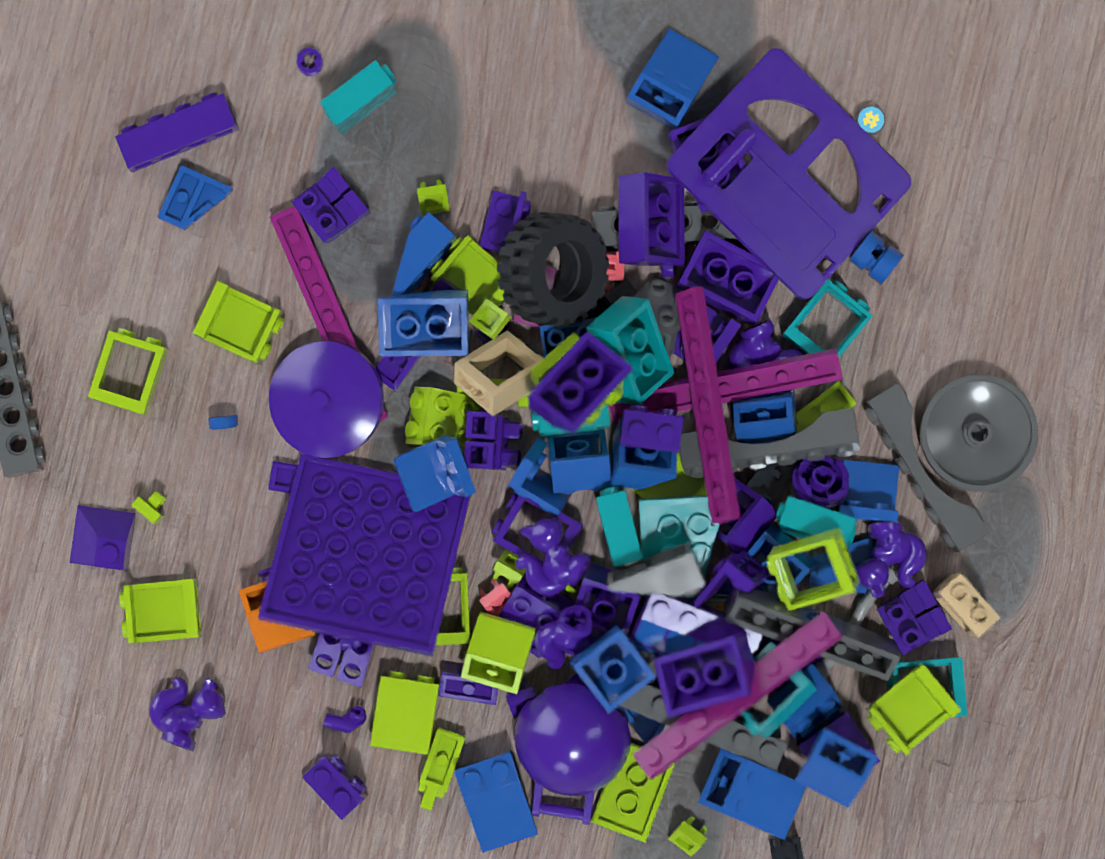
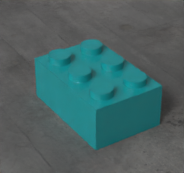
(634, 336)

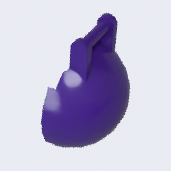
(570, 747)

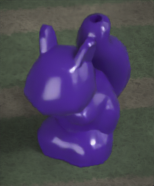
(759, 347)
(891, 547)
(559, 564)
(567, 633)
(179, 720)

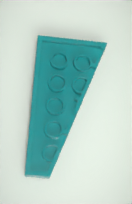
(675, 521)

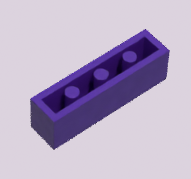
(176, 132)

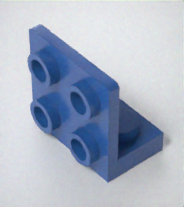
(434, 473)
(535, 483)
(870, 492)

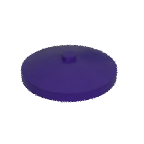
(326, 399)

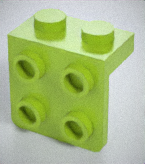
(438, 414)

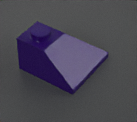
(102, 538)

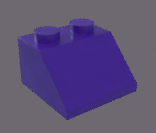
(754, 520)

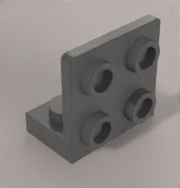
(664, 307)

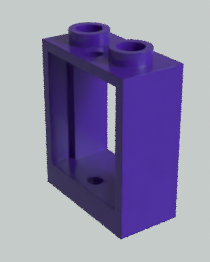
(514, 506)

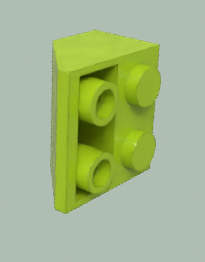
(498, 652)

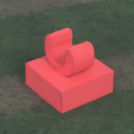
(615, 270)
(495, 599)

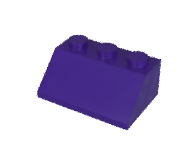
(651, 220)
(730, 278)
(578, 384)
(706, 675)

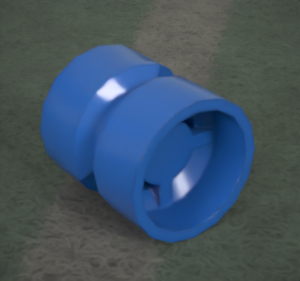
(886, 262)

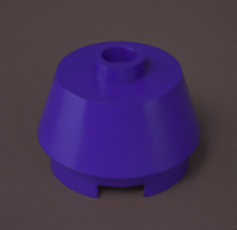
(821, 481)

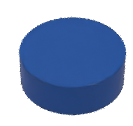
(223, 422)

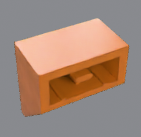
(267, 634)

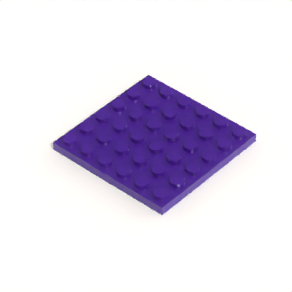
(361, 559)

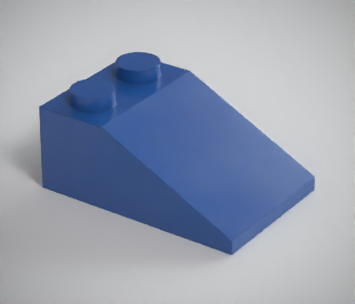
(424, 248)
(424, 324)
(799, 563)
(496, 801)

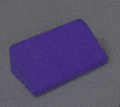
(462, 689)

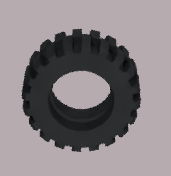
(525, 262)

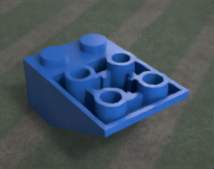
(672, 79)
(752, 794)

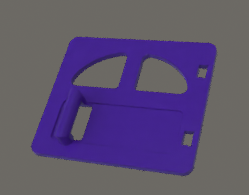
(773, 200)

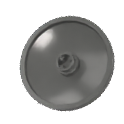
(979, 433)

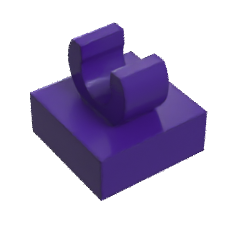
(517, 701)

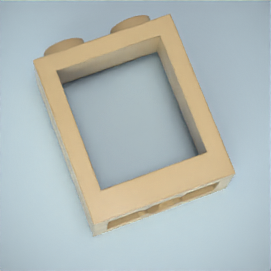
(485, 392)
(958, 601)

